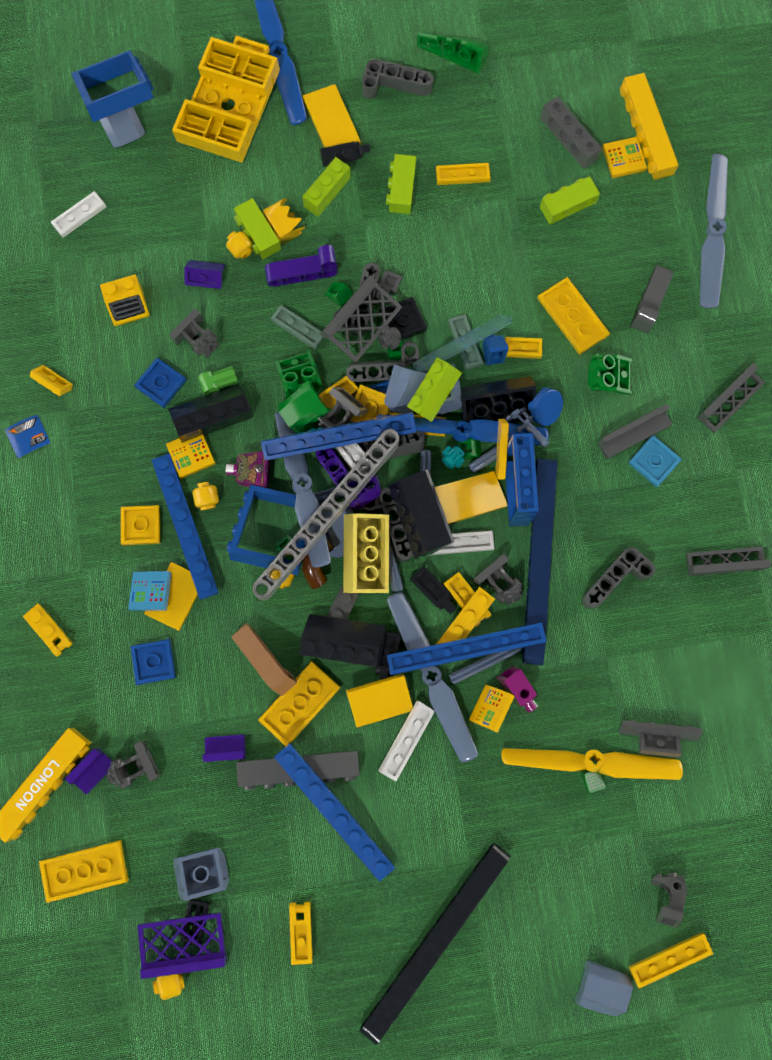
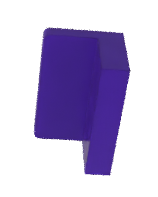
(203, 274)
(224, 748)
(90, 770)

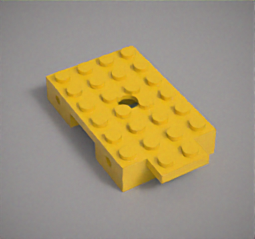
(228, 72)

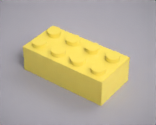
(366, 553)

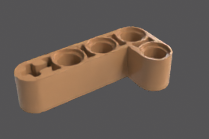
(263, 660)

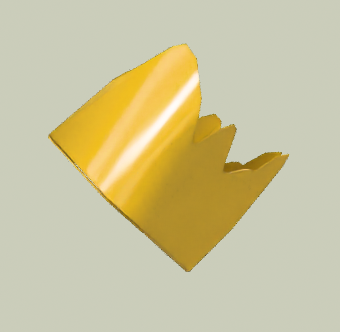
(282, 221)

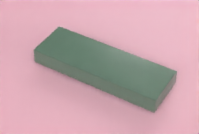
(297, 327)
(471, 356)

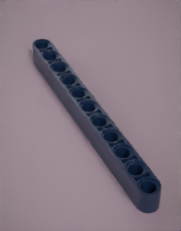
(540, 557)

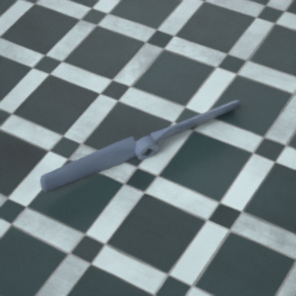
(713, 248)
(306, 502)
(440, 694)

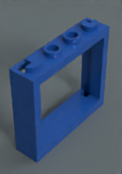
(108, 70)
(521, 480)
(251, 557)

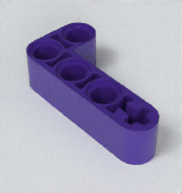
(303, 269)
(365, 496)

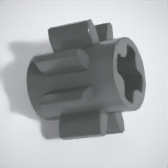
(389, 337)

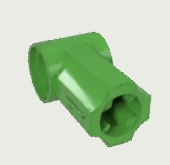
(213, 381)

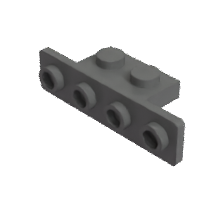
(660, 739)

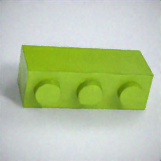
(401, 184)
(326, 187)
(569, 200)
(257, 229)
(434, 389)

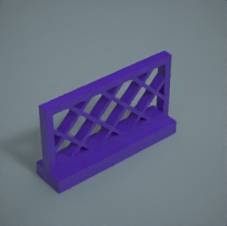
(181, 964)

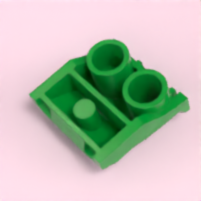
(296, 371)
(610, 373)
(303, 408)

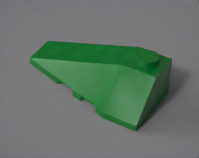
(458, 50)

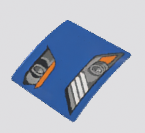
(27, 436)

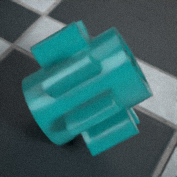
(453, 456)

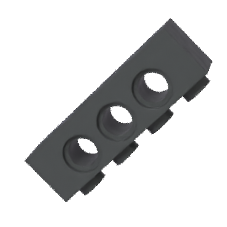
(570, 133)

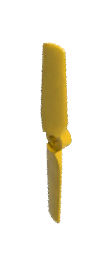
(611, 764)

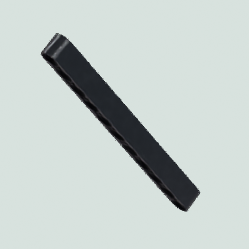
(434, 944)

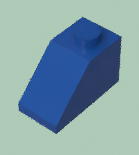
(494, 349)

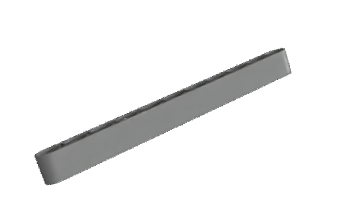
(325, 523)

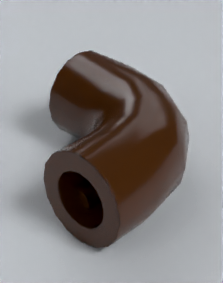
(314, 575)

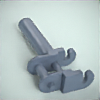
(527, 425)

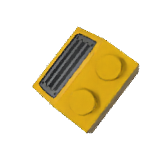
(125, 300)

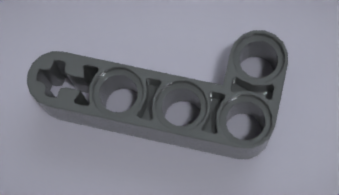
(419, 81)
(370, 268)
(652, 299)
(382, 365)
(415, 444)
(394, 526)
(613, 580)

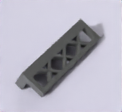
(729, 392)
(635, 432)
(728, 567)

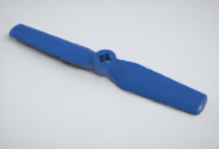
(287, 77)
(479, 430)

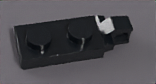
(345, 152)
(433, 590)
(391, 646)

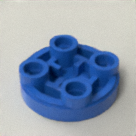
(546, 406)

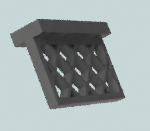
(347, 311)

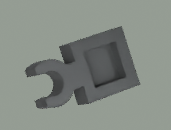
(389, 283)

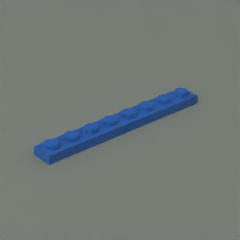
(336, 436)
(185, 527)
(466, 648)
(334, 812)

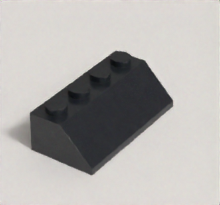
(497, 399)
(210, 413)
(421, 514)
(343, 640)

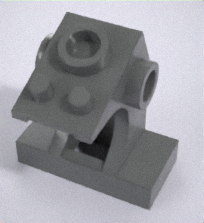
(190, 329)
(345, 401)
(493, 573)
(118, 774)
(673, 913)

